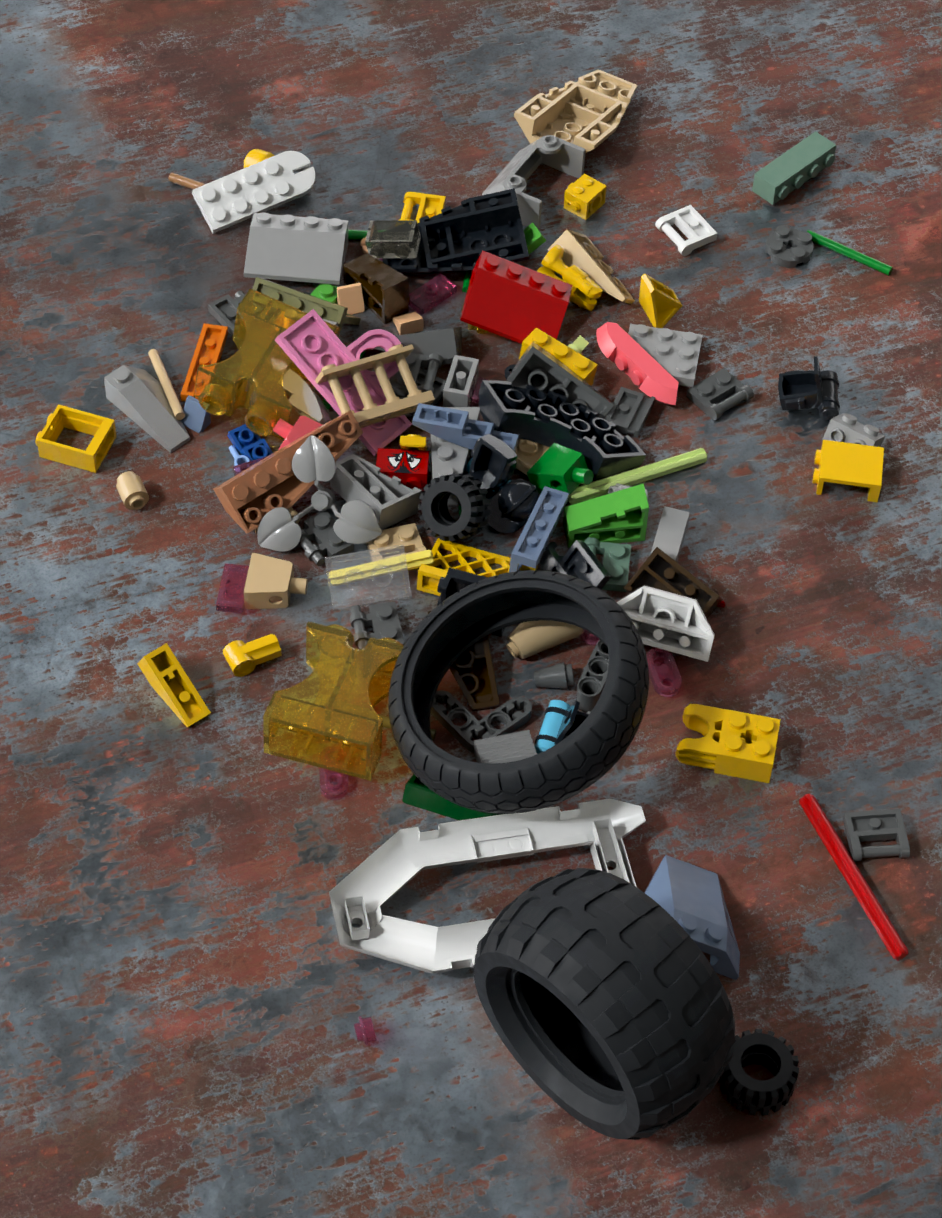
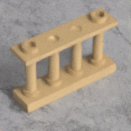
(394, 405)

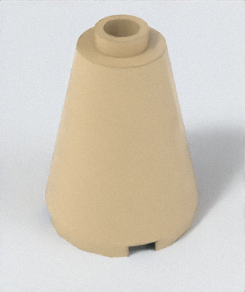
(539, 636)

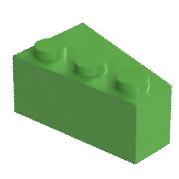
(609, 518)

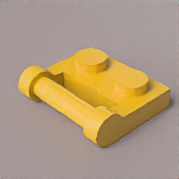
(428, 205)

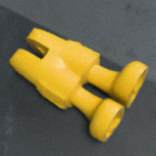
(584, 289)

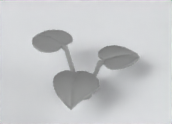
(316, 463)

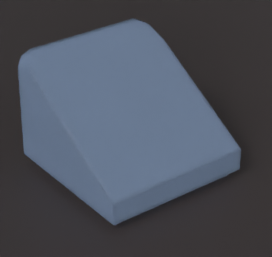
(195, 416)

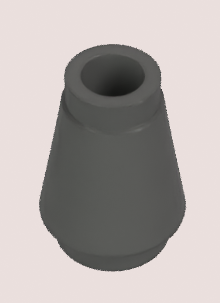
(555, 676)

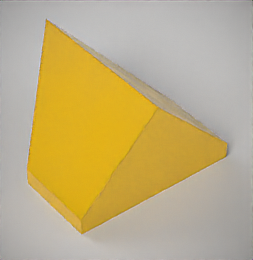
(658, 301)

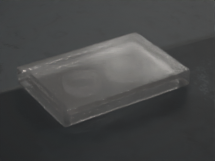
(368, 577)

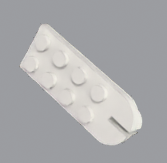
(254, 189)

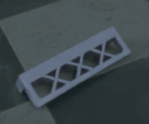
(538, 529)

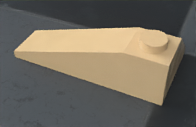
(585, 255)

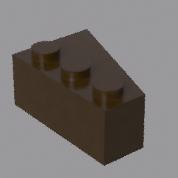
(383, 288)
(667, 575)

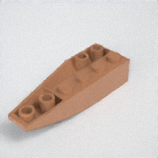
(272, 480)

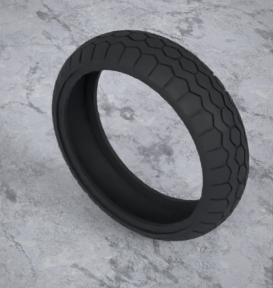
(561, 769)

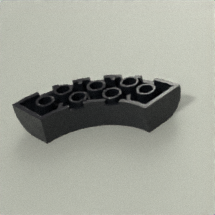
(554, 420)

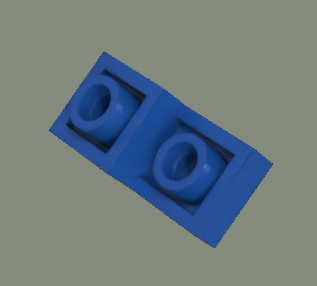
(249, 443)

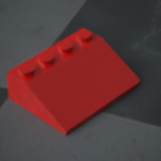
(514, 299)

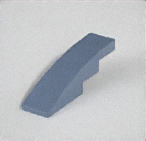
(457, 427)

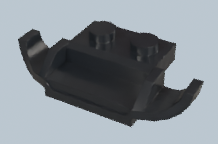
(577, 562)

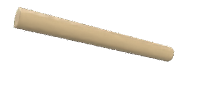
(166, 384)

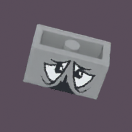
(461, 382)

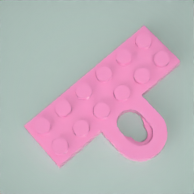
(315, 345)

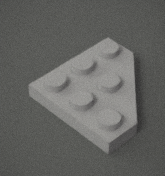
(672, 349)

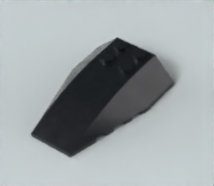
(458, 235)

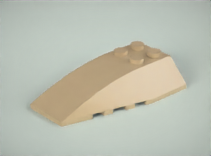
(578, 112)

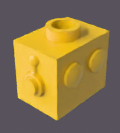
(584, 196)

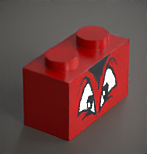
(407, 465)

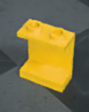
(849, 465)

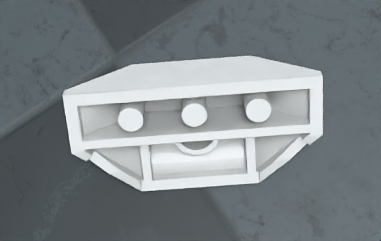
(669, 622)

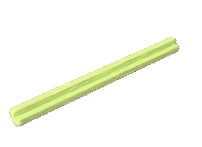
(639, 475)

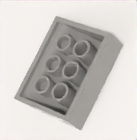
(296, 248)

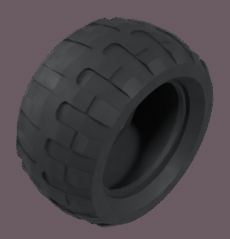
(605, 1002)

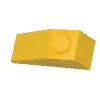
(173, 685)

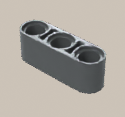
(593, 678)

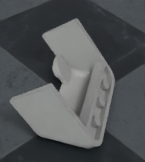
(546, 150)

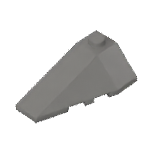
(146, 404)

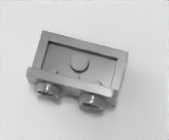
(847, 429)

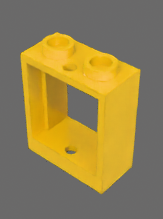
(65, 417)

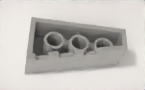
(448, 457)

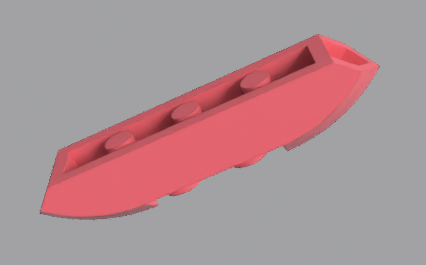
(637, 363)

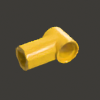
(245, 656)

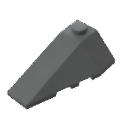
(442, 342)
(549, 374)

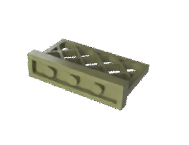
(306, 302)

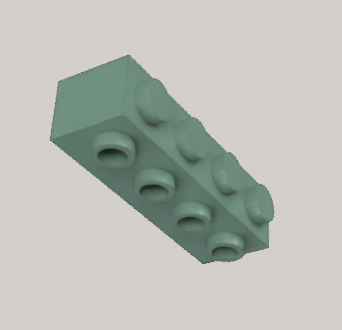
(794, 168)

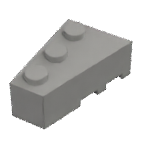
(385, 495)

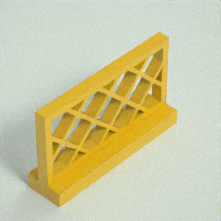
(430, 576)

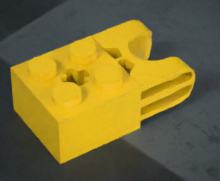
(732, 742)

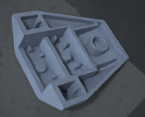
(698, 905)

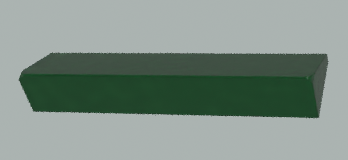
(422, 797)

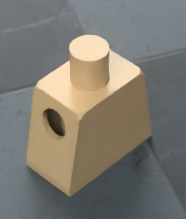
(271, 583)

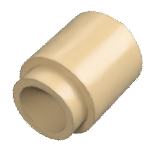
(132, 490)

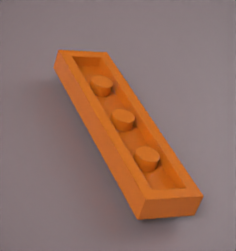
(208, 351)

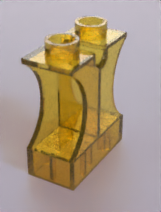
(257, 369)
(331, 712)

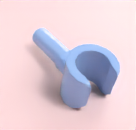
(238, 459)

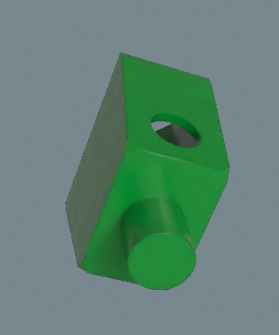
(560, 469)

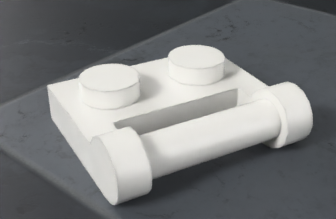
(692, 226)

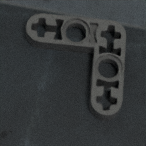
(476, 728)

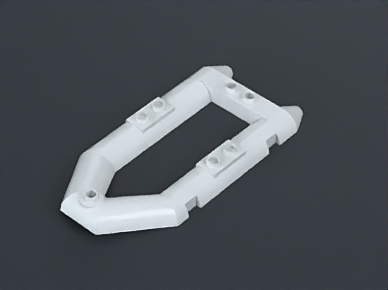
(477, 840)

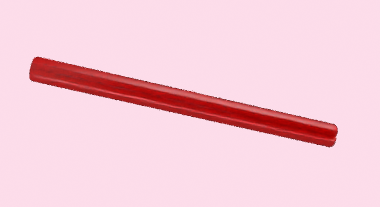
(854, 877)

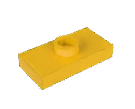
(413, 442)

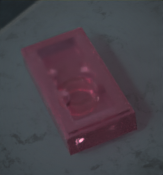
(431, 294)
(232, 588)

